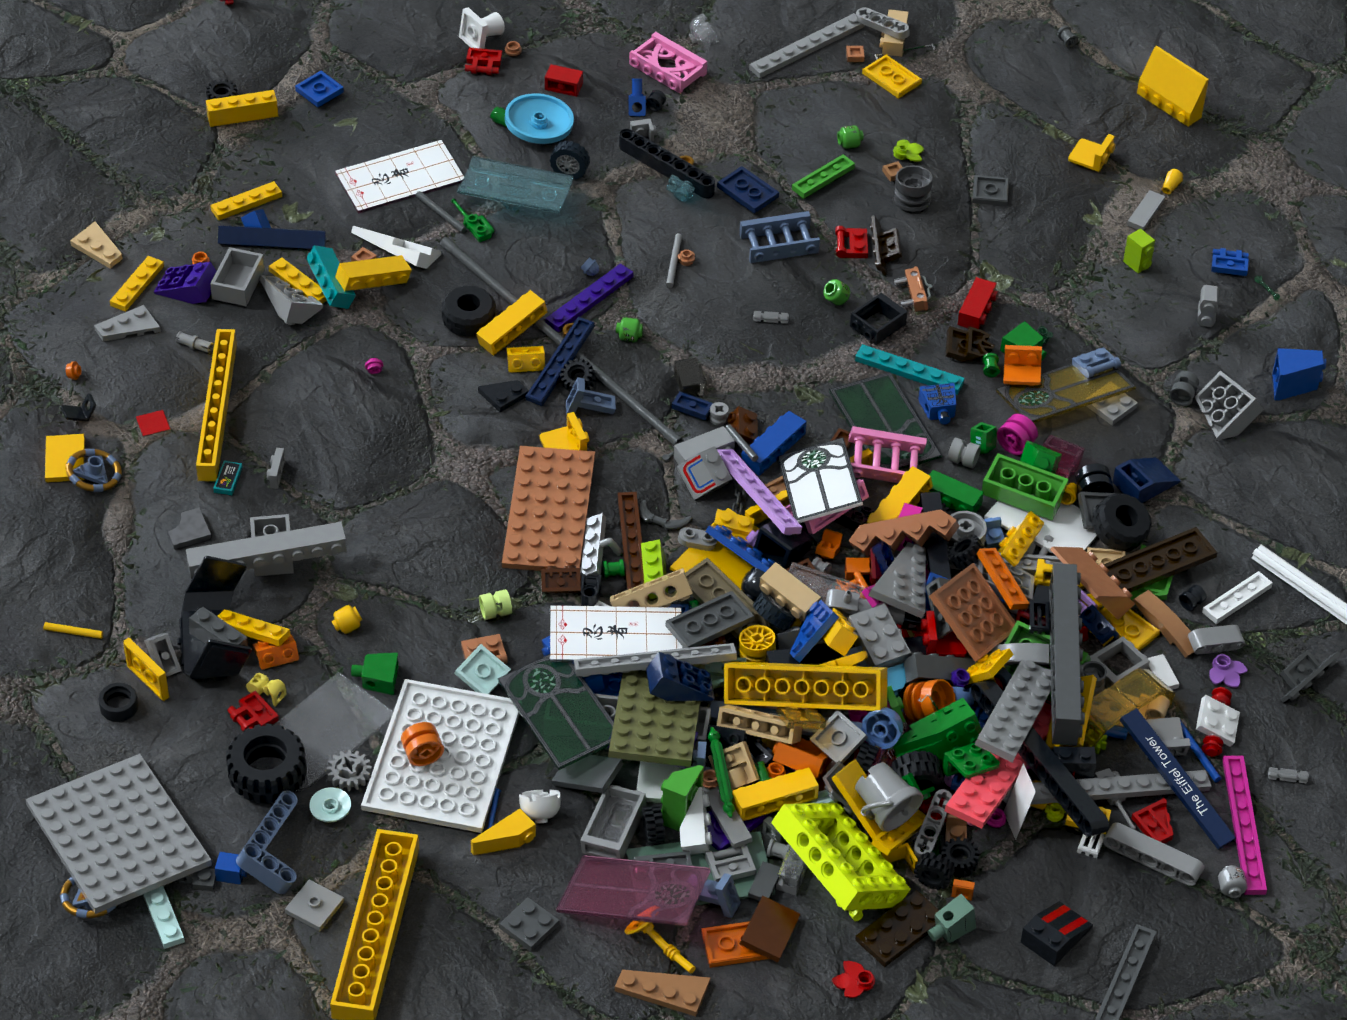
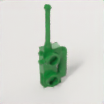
(476, 224)

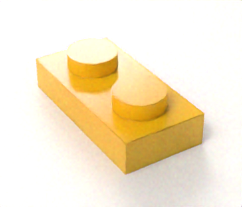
(737, 523)

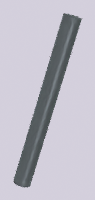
(441, 212)

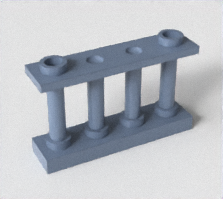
(775, 225)

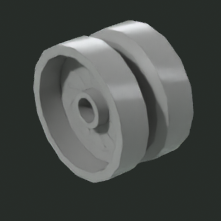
(969, 524)

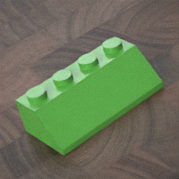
(1024, 486)

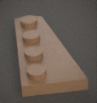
(667, 990)

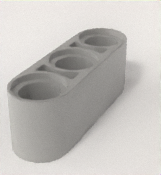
(1216, 639)

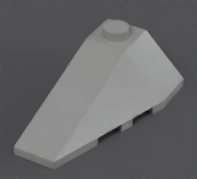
(289, 302)

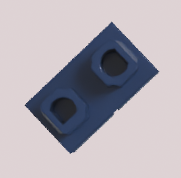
(1099, 626)

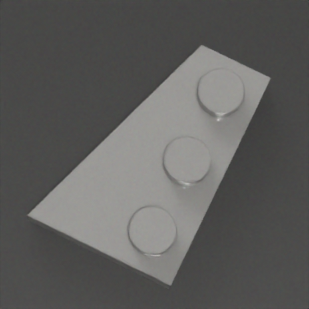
(130, 322)

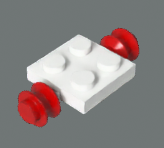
(1217, 721)

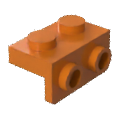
(272, 655)

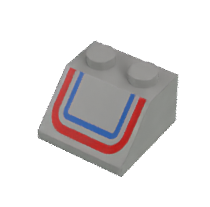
(704, 473)

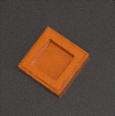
(963, 887)

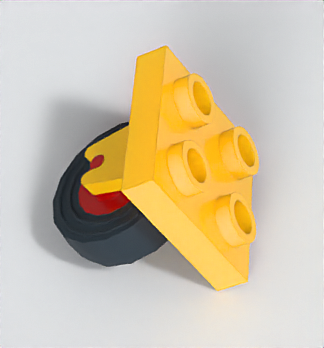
(992, 667)

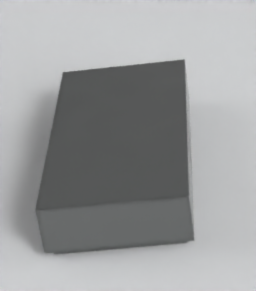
(764, 881)

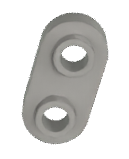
(696, 539)

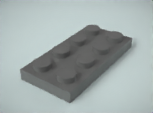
(709, 620)

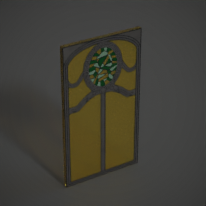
(1064, 391)

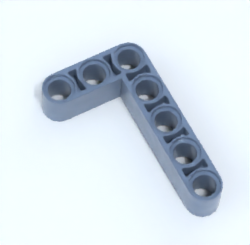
(259, 862)

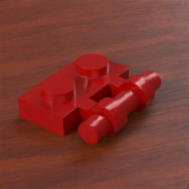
(487, 57)
(256, 708)

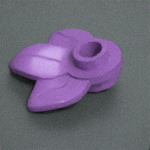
(1226, 671)

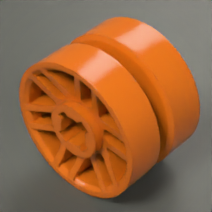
(422, 744)

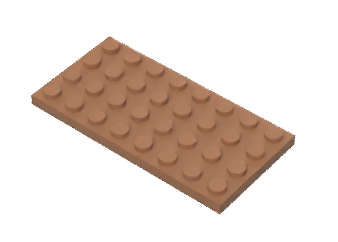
(548, 508)

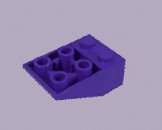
(187, 282)

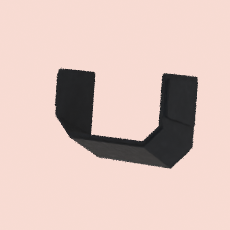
(212, 589)

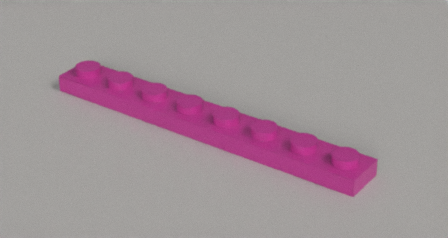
(1244, 824)

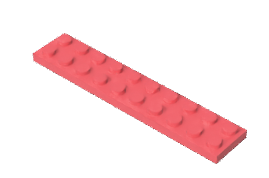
(983, 793)

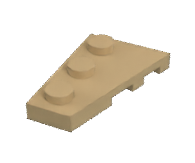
(97, 245)

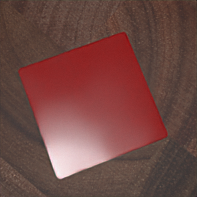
(152, 422)

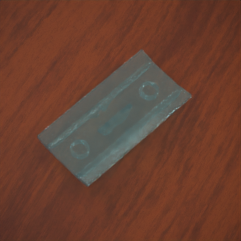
(516, 185)

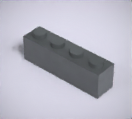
(933, 667)

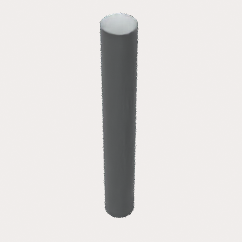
(742, 443)

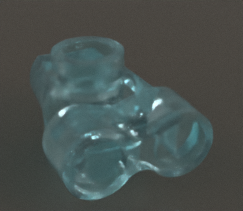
(682, 189)

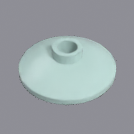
(330, 798)

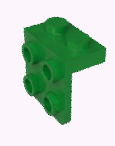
(969, 761)

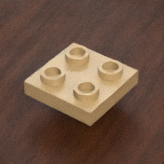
(739, 765)

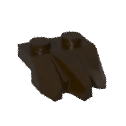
(967, 344)

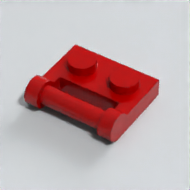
(857, 242)

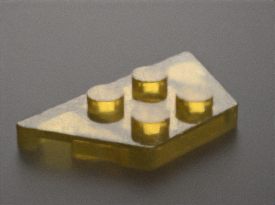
(806, 718)

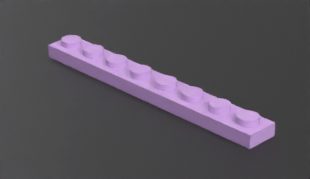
(759, 493)

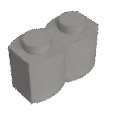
(1208, 305)

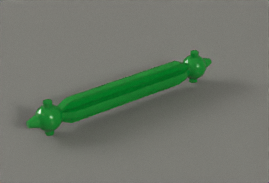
(721, 772)

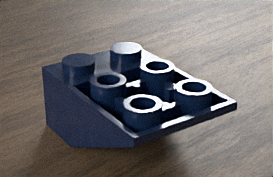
(1144, 478)
(678, 680)

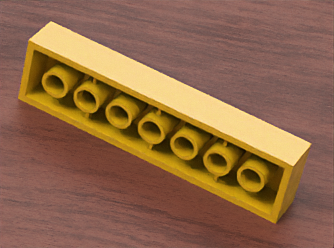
(805, 685)

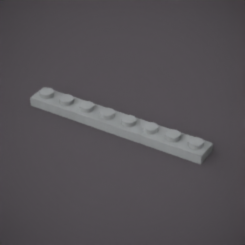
(805, 46)
(640, 661)

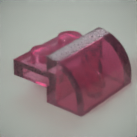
(1071, 455)

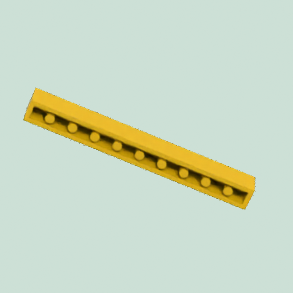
(216, 405)

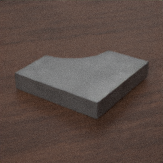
(190, 530)

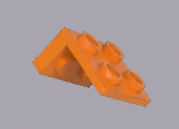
(1022, 365)

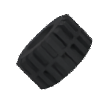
(924, 768)

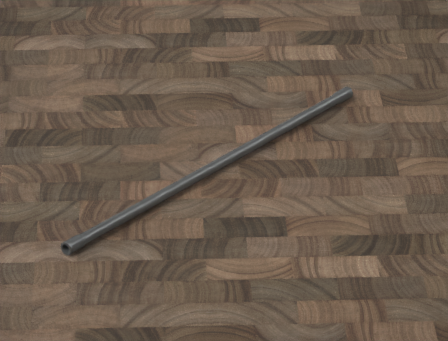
(668, 433)

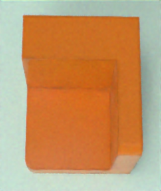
(856, 564)

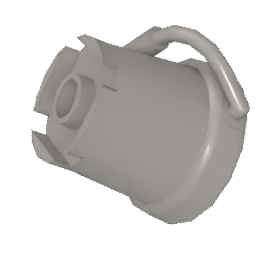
(887, 797)

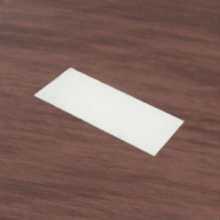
(1019, 801)

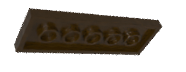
(1161, 560)

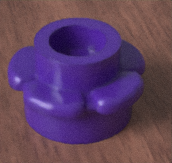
(960, 677)

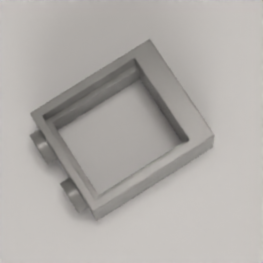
(1127, 649)

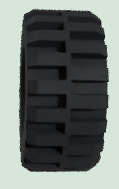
(260, 743)

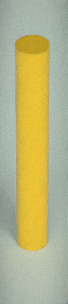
(73, 630)

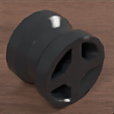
(656, 100)

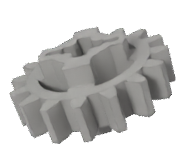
(349, 770)

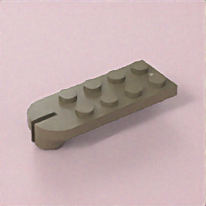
(710, 582)

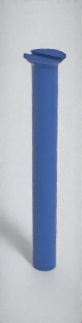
(494, 807)

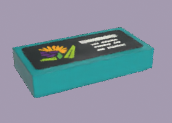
(227, 478)

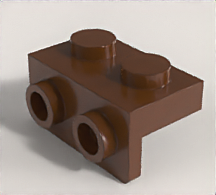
(744, 423)

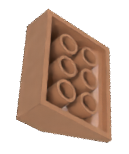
(1096, 580)

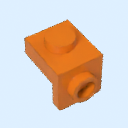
(830, 544)

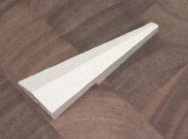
(413, 253)

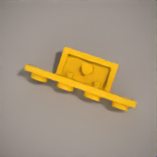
(1020, 538)

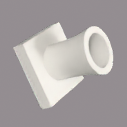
(476, 29)

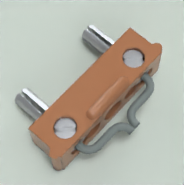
(916, 289)

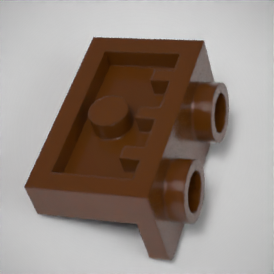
(561, 579)

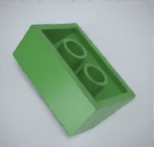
(679, 794)

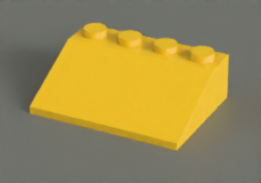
(1173, 87)

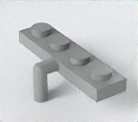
(594, 544)

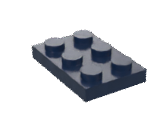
(748, 189)

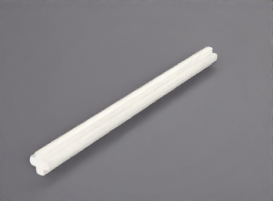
(1301, 582)

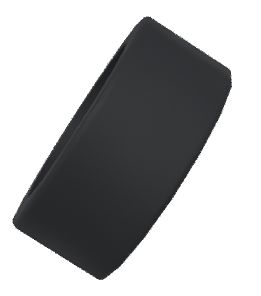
(115, 690)

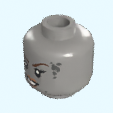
(1232, 881)

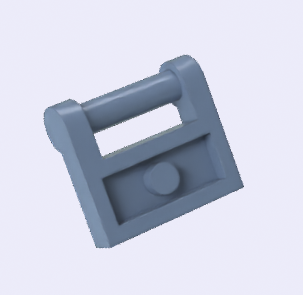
(1095, 362)

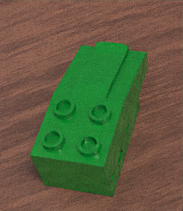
(941, 731)

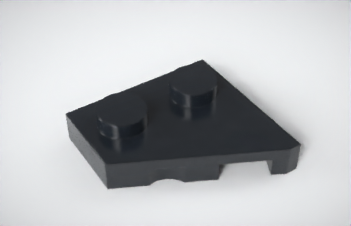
(503, 394)

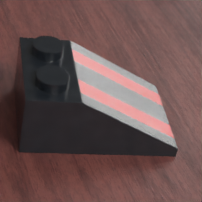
(1054, 932)

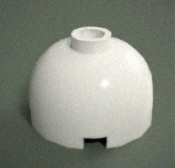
(540, 804)

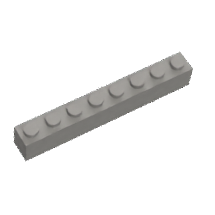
(274, 548)

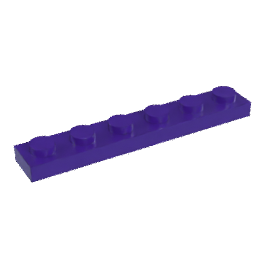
(589, 297)

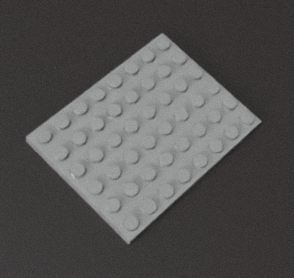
(118, 833)

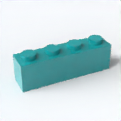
(324, 266)

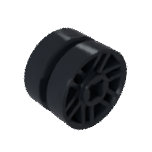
(1094, 478)

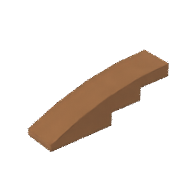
(1165, 620)

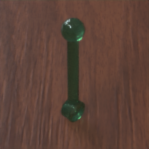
(1258, 279)

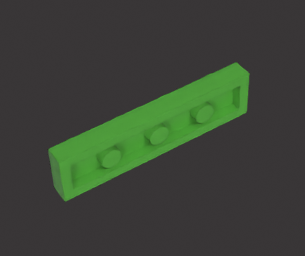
(823, 176)

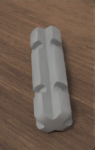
(771, 317)
(1288, 775)

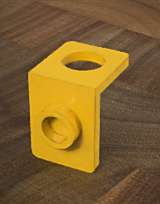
(901, 852)

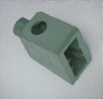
(953, 920)

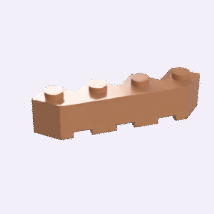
(893, 531)

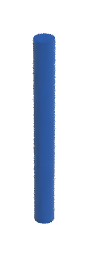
(1200, 755)

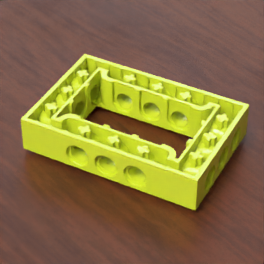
(843, 859)

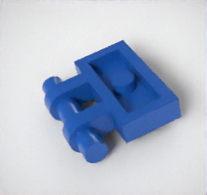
(1230, 262)

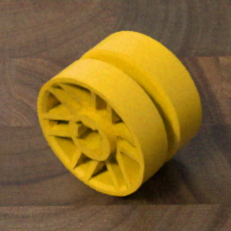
(755, 642)

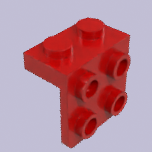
(946, 646)

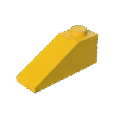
(506, 834)

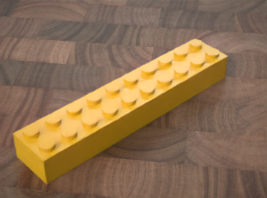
(375, 926)

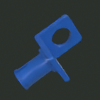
(637, 96)

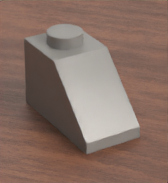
(163, 654)

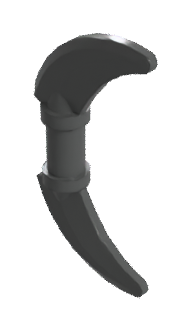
(648, 517)

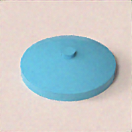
(539, 118)

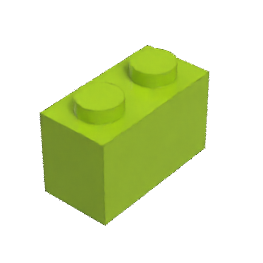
(1139, 250)

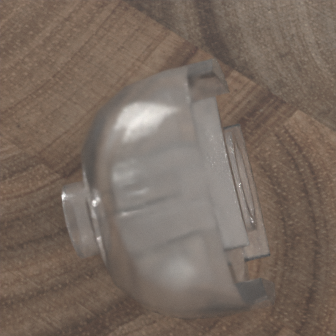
(702, 32)

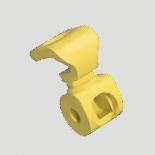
(261, 683)

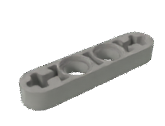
(898, 29)
(930, 823)

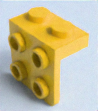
(1092, 154)
(568, 437)

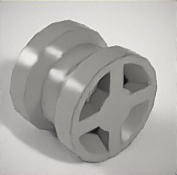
(719, 413)
(822, 566)

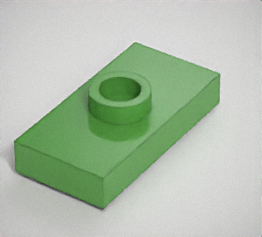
(895, 703)

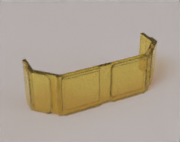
(1123, 697)

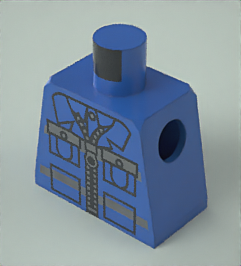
(938, 401)

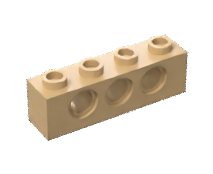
(657, 586)
(758, 724)

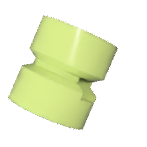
(490, 609)

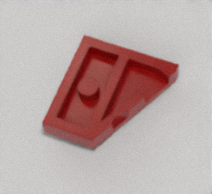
(1155, 821)

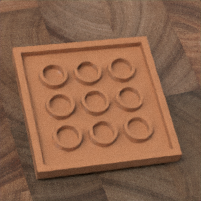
(973, 612)

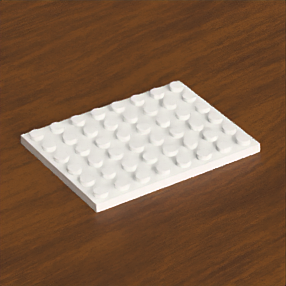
(462, 782)

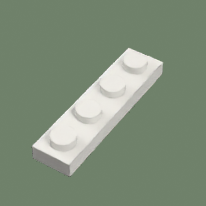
(1237, 597)

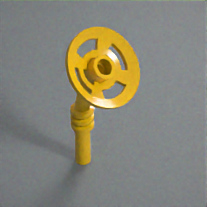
(668, 949)

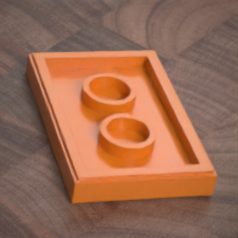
(723, 945)

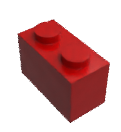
(563, 80)

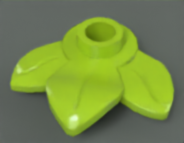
(908, 150)

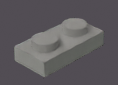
(277, 463)

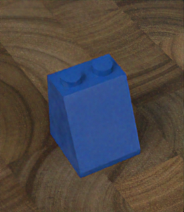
(1297, 372)

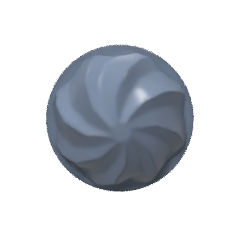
(590, 267)

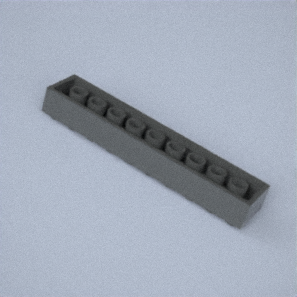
(1066, 655)

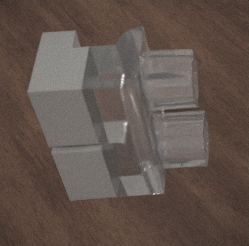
(791, 873)

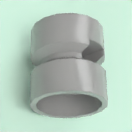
(964, 453)

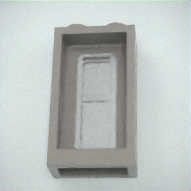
(613, 822)

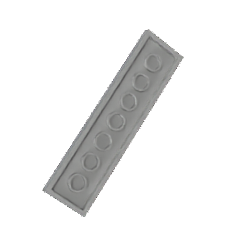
(1016, 711)

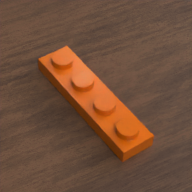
(1002, 578)

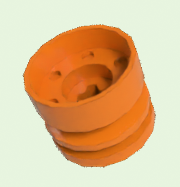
(939, 691)

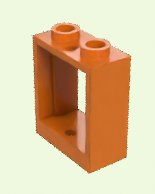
(801, 756)

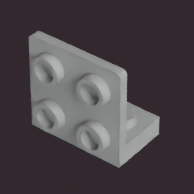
(1171, 734)

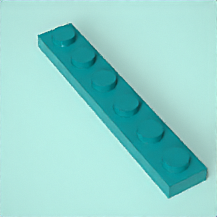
(906, 368)

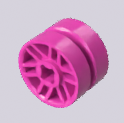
(1015, 433)

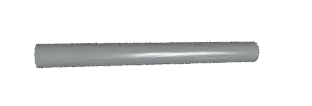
(674, 259)

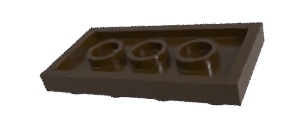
(898, 928)

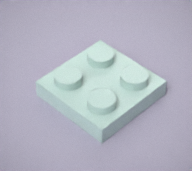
(482, 670)

